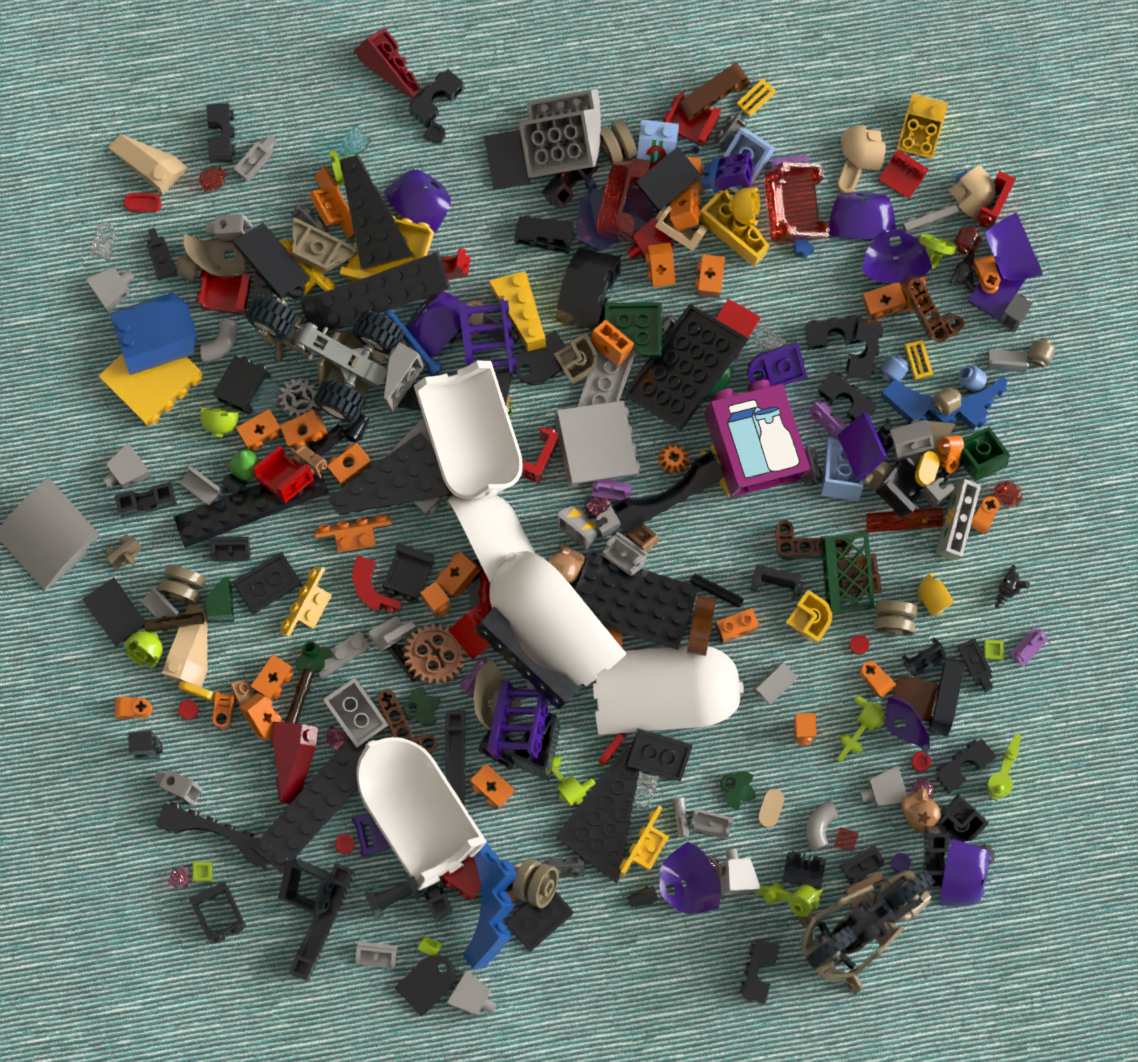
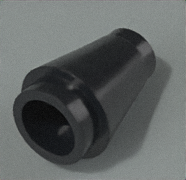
(356, 430)
(643, 897)

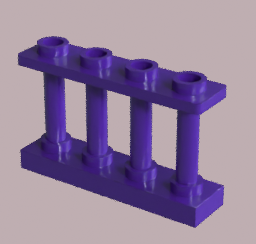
(469, 329)
(501, 718)

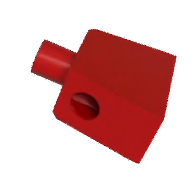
(647, 236)

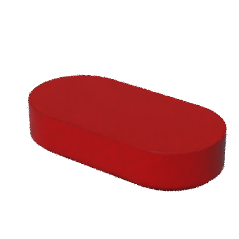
(142, 203)
(612, 748)

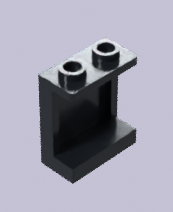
(241, 383)
(900, 487)
(408, 573)
(778, 578)

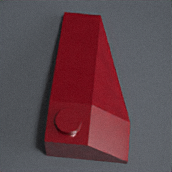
(382, 57)
(293, 752)

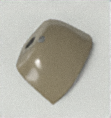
(213, 254)
(487, 688)

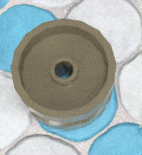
(617, 142)
(182, 584)
(895, 618)
(535, 883)

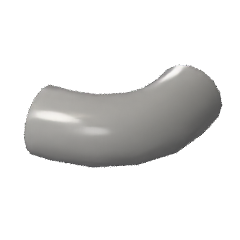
(223, 342)
(817, 825)

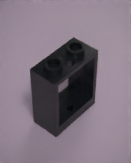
(291, 881)
(208, 895)

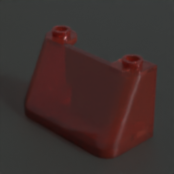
(794, 202)
(611, 219)

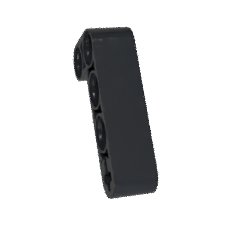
(947, 697)

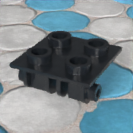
(804, 871)

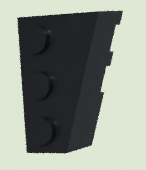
(545, 234)
(543, 764)

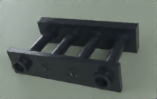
(380, 901)

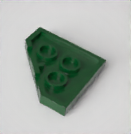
(639, 323)

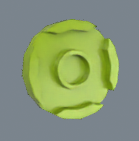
(335, 161)
(936, 248)

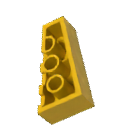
(740, 237)
(521, 307)

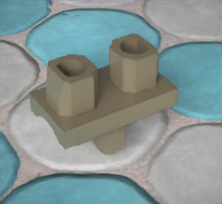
(125, 553)

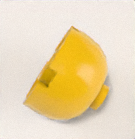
(745, 205)

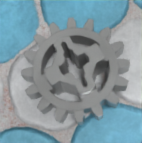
(292, 395)

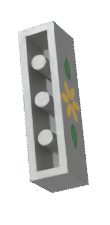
(958, 519)

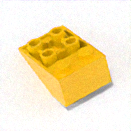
(922, 125)

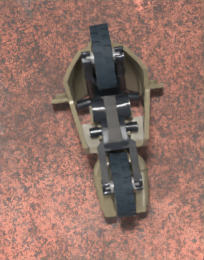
(872, 919)

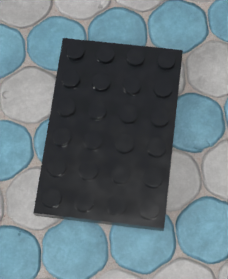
(691, 364)
(637, 604)

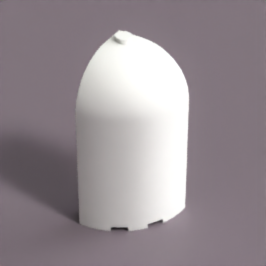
(470, 431)
(491, 529)
(552, 619)
(666, 690)
(416, 809)

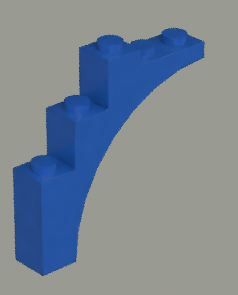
(915, 406)
(495, 905)

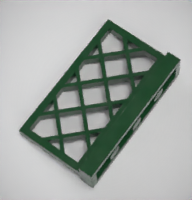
(831, 577)

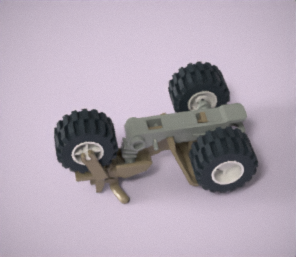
(348, 360)

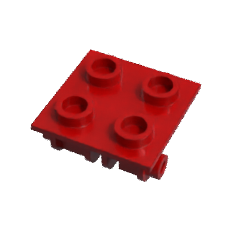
(903, 174)

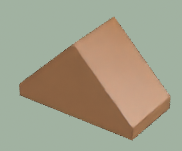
(643, 537)

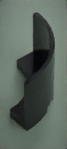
(585, 288)

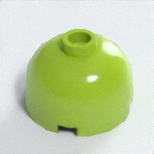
(218, 420)
(144, 648)

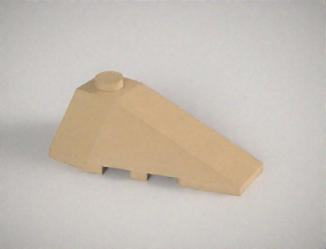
(152, 164)
(189, 652)

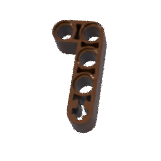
(714, 90)
(927, 306)
(795, 543)
(701, 625)
(401, 724)

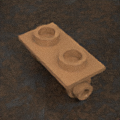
(303, 456)
(242, 691)

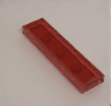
(893, 522)

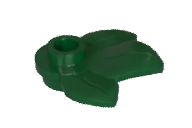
(313, 657)
(424, 706)
(741, 789)

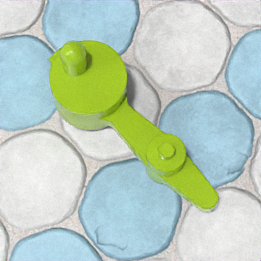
(869, 718)
(1000, 783)
(570, 789)
(800, 902)

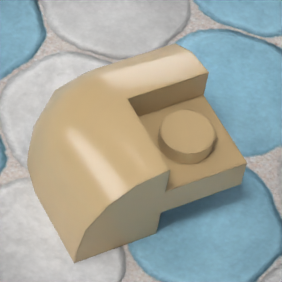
(863, 147)
(974, 191)

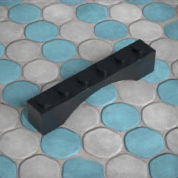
(701, 474)
(497, 632)
(455, 751)
(177, 821)
(321, 926)

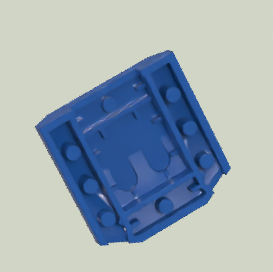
(154, 332)

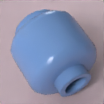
(894, 368)
(972, 378)

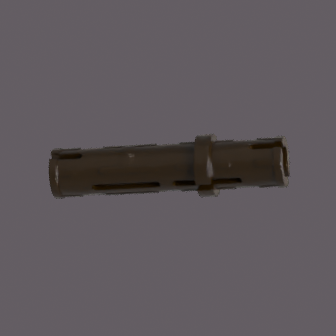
(165, 623)
(302, 689)

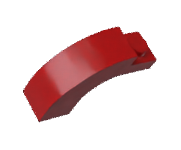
(456, 265)
(362, 580)

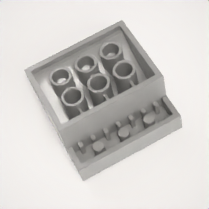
(562, 133)
(47, 534)

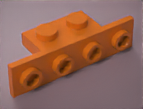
(331, 203)
(354, 534)

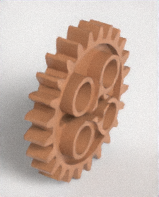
(419, 663)

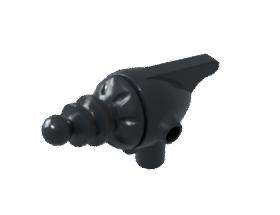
(964, 272)
(885, 436)
(1010, 586)

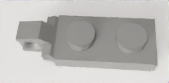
(255, 158)

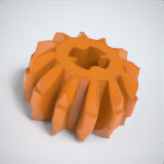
(677, 453)

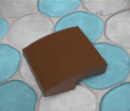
(862, 580)
(919, 694)

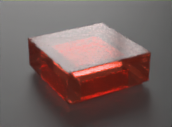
(846, 839)

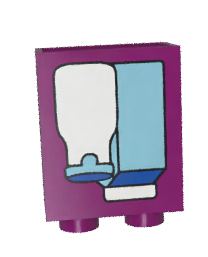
(756, 438)

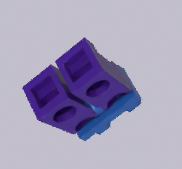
(728, 172)

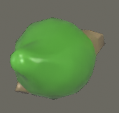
(242, 464)

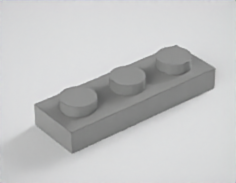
(930, 219)
(345, 653)

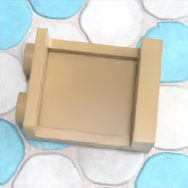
(686, 237)

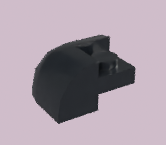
(961, 820)

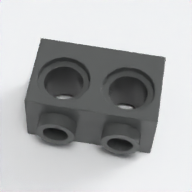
(1016, 312)

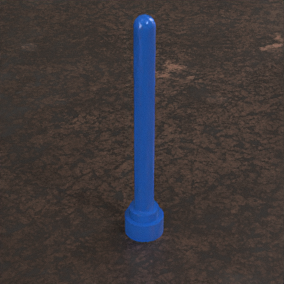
(432, 366)

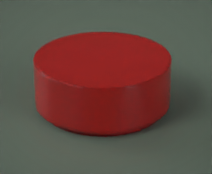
(859, 644)
(188, 709)
(920, 762)
(345, 844)

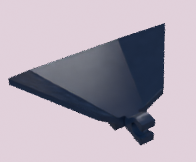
(635, 204)

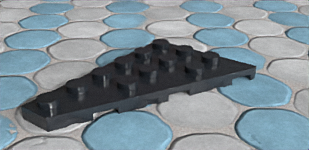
(399, 478)
(603, 819)

